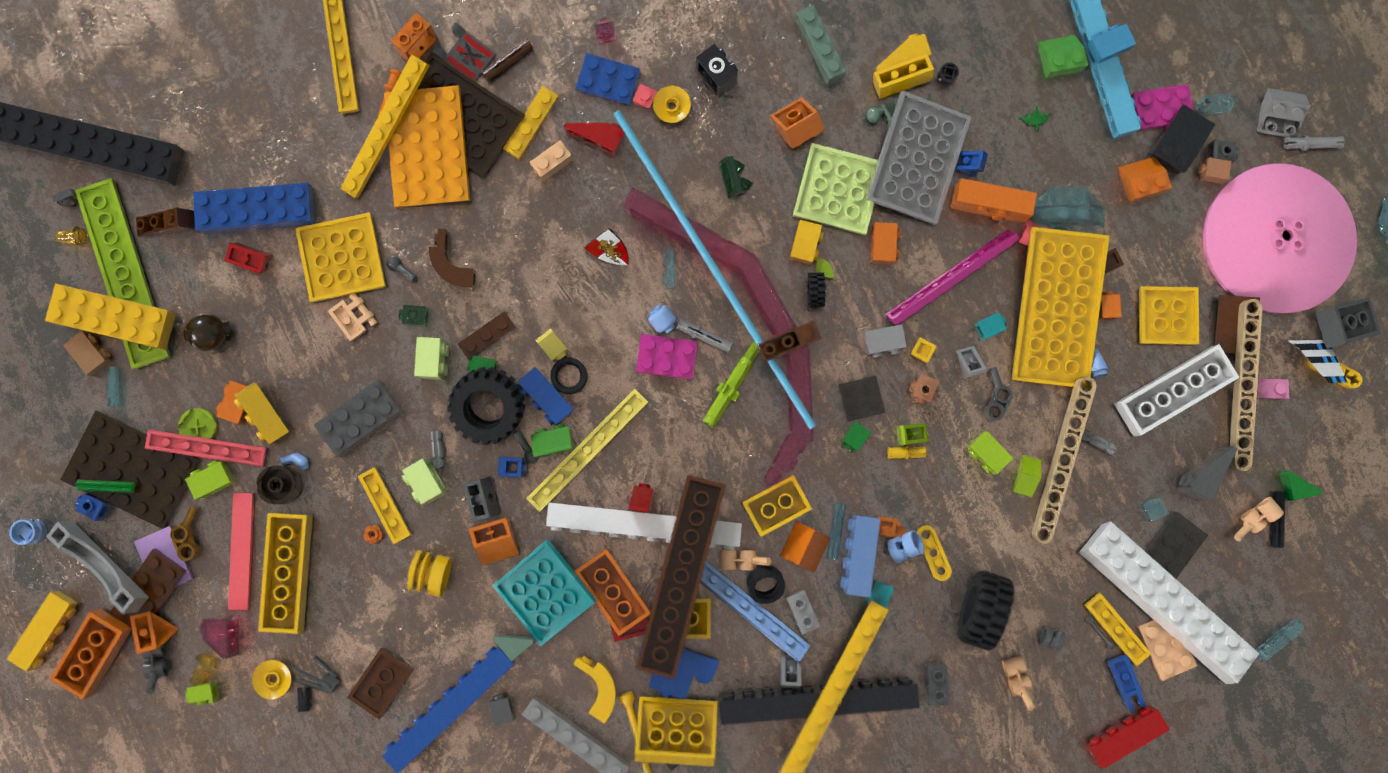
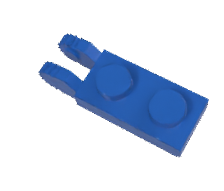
(1126, 681)

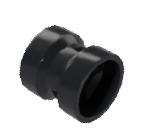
(944, 77)

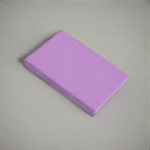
(162, 541)

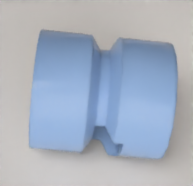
(28, 532)
(906, 546)

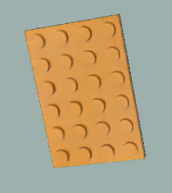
(430, 150)

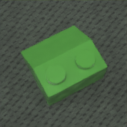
(1062, 56)
(552, 441)

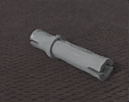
(1306, 142)
(704, 335)

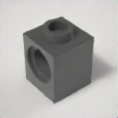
(501, 709)

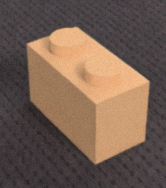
(551, 161)

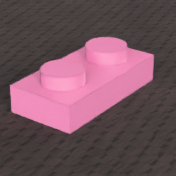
(1273, 388)

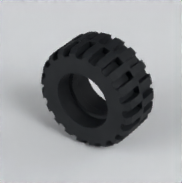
(469, 422)
(986, 610)

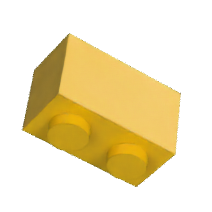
(805, 242)

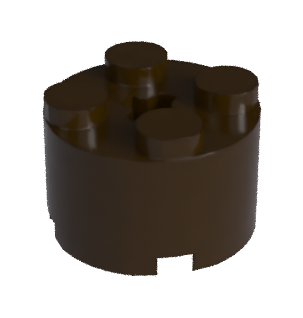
(268, 488)

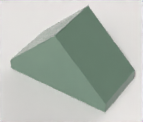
(513, 645)

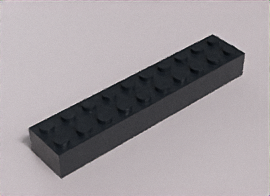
(89, 144)
(799, 703)

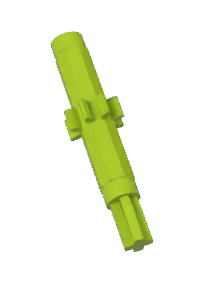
(728, 391)

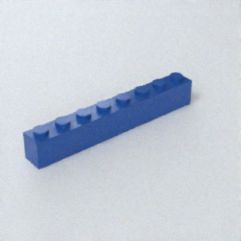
(446, 711)

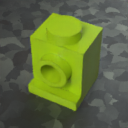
(202, 693)

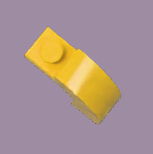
(606, 687)

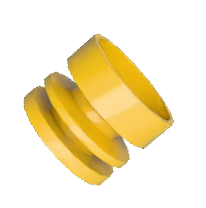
(429, 573)

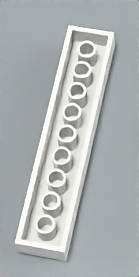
(1169, 603)

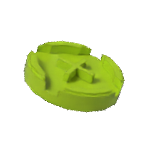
(198, 423)

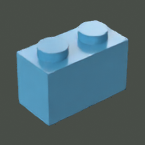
(1111, 43)

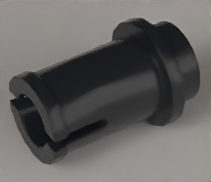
(303, 701)

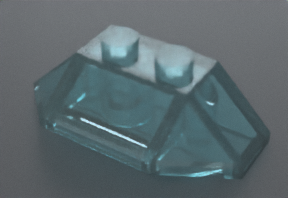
(1068, 208)

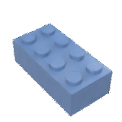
(860, 556)

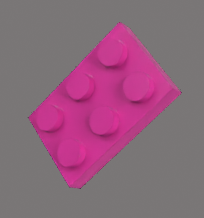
(1160, 105)
(666, 356)

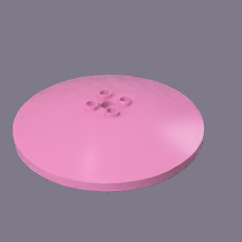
(1247, 242)

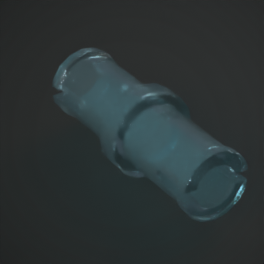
(113, 386)

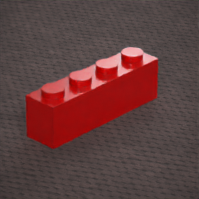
(1127, 737)

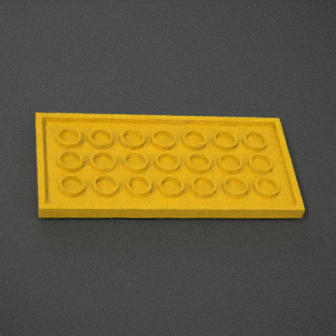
(1060, 306)

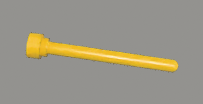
(627, 700)

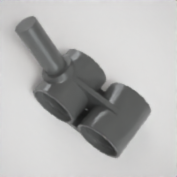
(996, 402)
(155, 667)

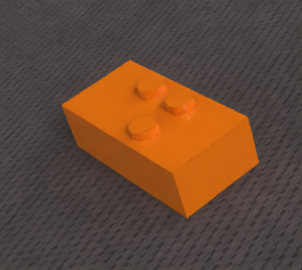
(993, 200)
(613, 592)
(90, 653)

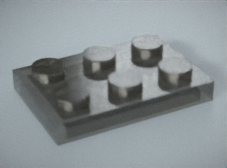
(1176, 544)

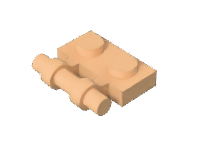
(348, 321)

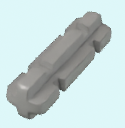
(1099, 442)
(437, 449)

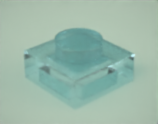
(1154, 509)

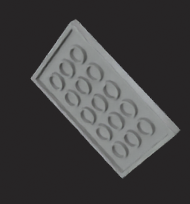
(918, 158)

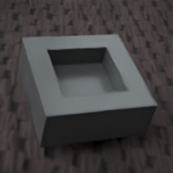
(65, 198)

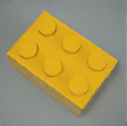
(776, 505)

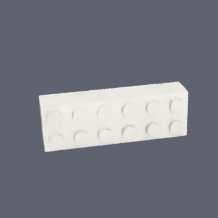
(1176, 390)

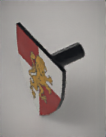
(609, 248)

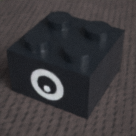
(717, 70)

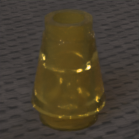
(71, 236)

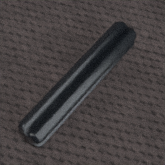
(1278, 526)

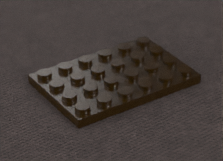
(485, 116)
(118, 453)

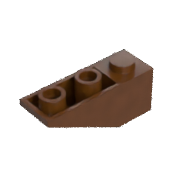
(166, 222)
(790, 341)

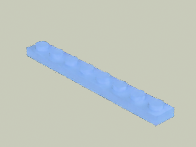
(753, 613)

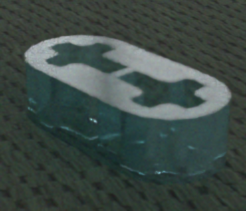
(1214, 100)

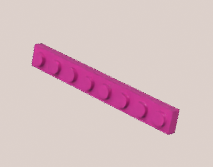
(951, 277)

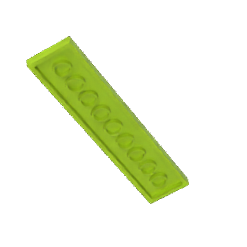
(117, 258)

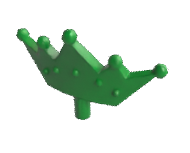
(1036, 118)

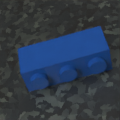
(545, 397)

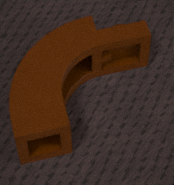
(458, 277)

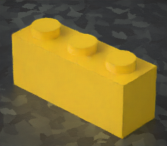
(903, 76)
(260, 413)

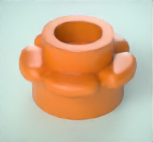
(373, 529)

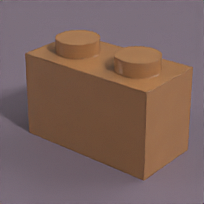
(88, 353)

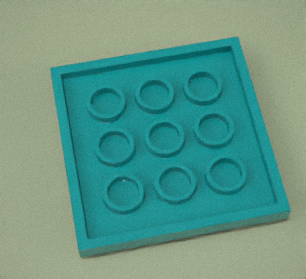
(544, 592)

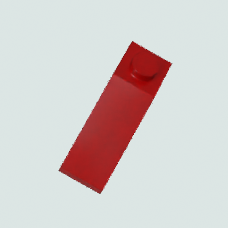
(601, 135)
(641, 498)

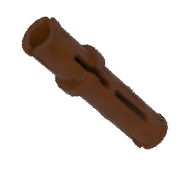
(501, 64)

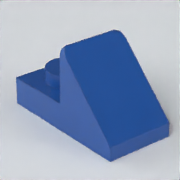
(971, 162)

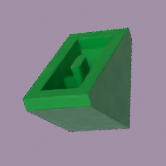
(1296, 487)

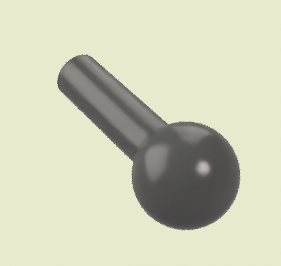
(395, 264)
(528, 455)

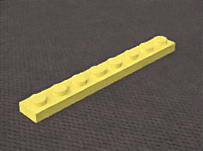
(587, 450)

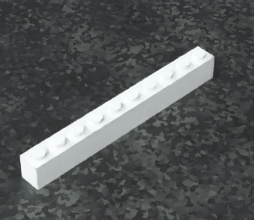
(631, 524)

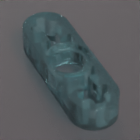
(1279, 640)

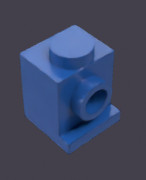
(504, 467)
(97, 510)

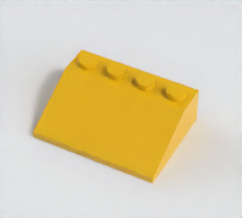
(676, 731)

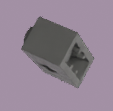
(481, 498)
(936, 684)

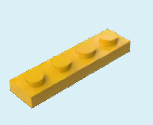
(531, 122)
(384, 505)
(1117, 629)

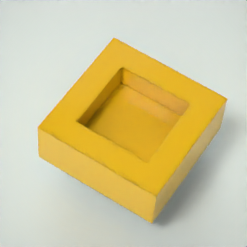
(923, 350)

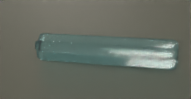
(836, 531)

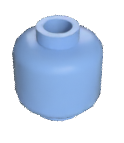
(662, 318)

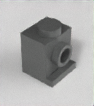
(1217, 147)

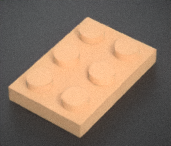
(1167, 653)

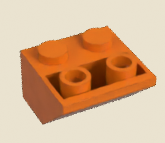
(494, 541)

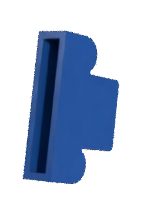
(690, 665)

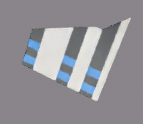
(1322, 359)

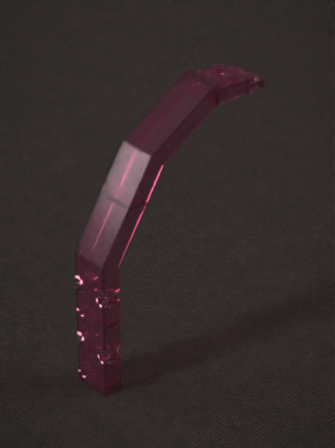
(767, 301)

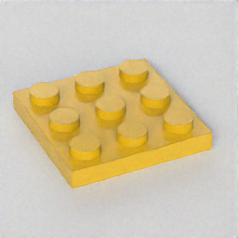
(1169, 315)

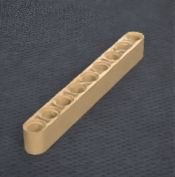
(1251, 376)
(1071, 453)

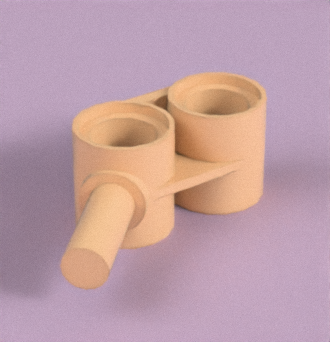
(1256, 518)
(741, 559)
(1018, 681)

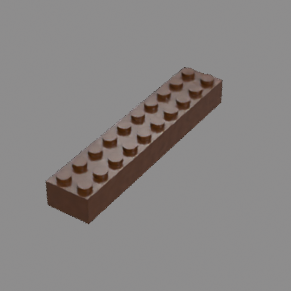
(680, 577)

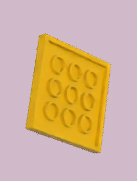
(340, 257)

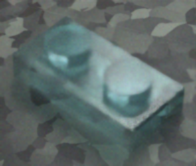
(668, 260)

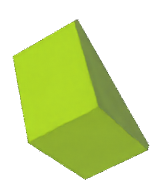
(912, 434)
(1027, 476)

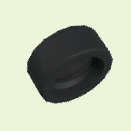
(568, 361)
(768, 596)

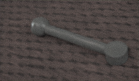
(1089, 619)

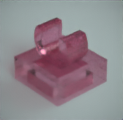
(605, 31)

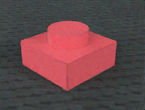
(644, 96)

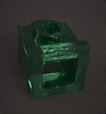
(420, 318)

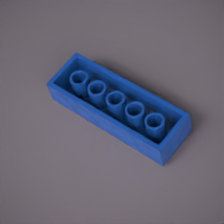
(254, 208)

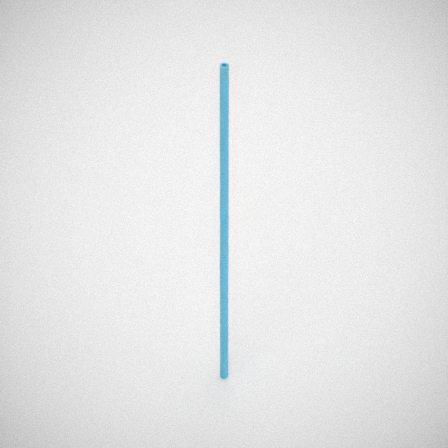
(711, 264)

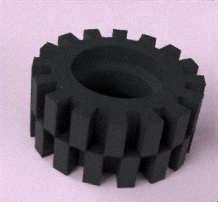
(816, 290)

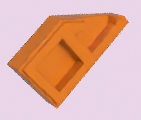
(890, 527)

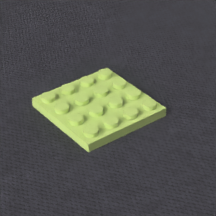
(836, 189)

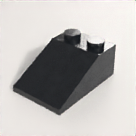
(1182, 139)

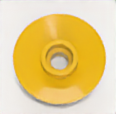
(671, 95)
(262, 679)

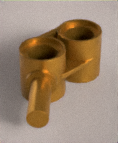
(188, 541)

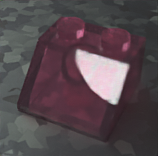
(221, 635)

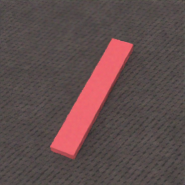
(205, 448)
(241, 551)

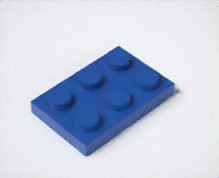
(608, 79)

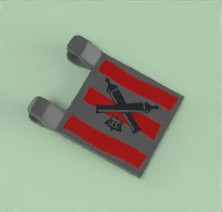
(467, 54)

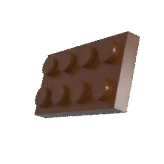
(157, 580)

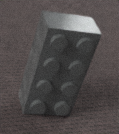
(358, 418)

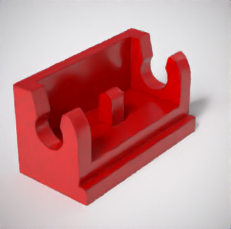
(247, 257)

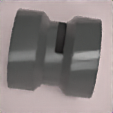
(1052, 638)

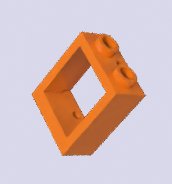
(412, 36)

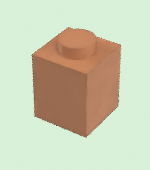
(1214, 170)

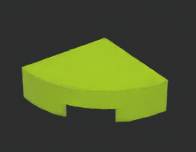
(823, 266)

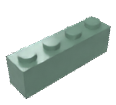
(820, 45)

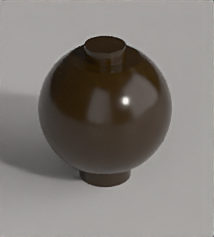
(206, 331)

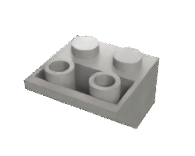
(1282, 113)

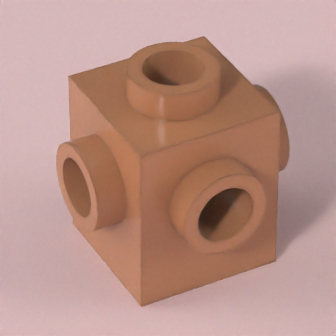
(928, 384)

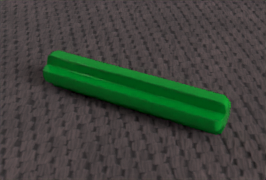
(107, 486)

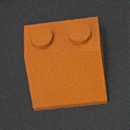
(797, 122)
(1144, 179)

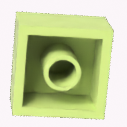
(431, 358)
(424, 481)

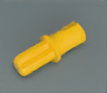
(906, 452)

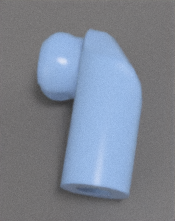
(296, 458)

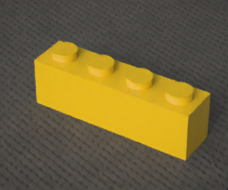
(42, 631)

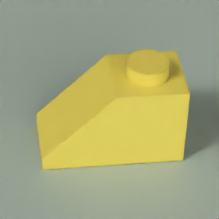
(552, 345)

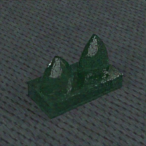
(733, 183)

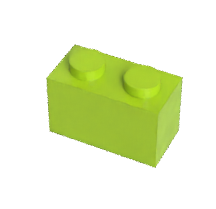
(989, 453)
(210, 480)

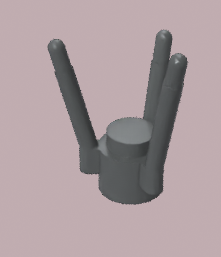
(326, 684)

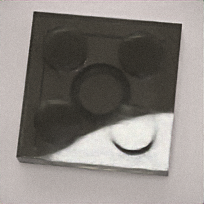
(861, 398)

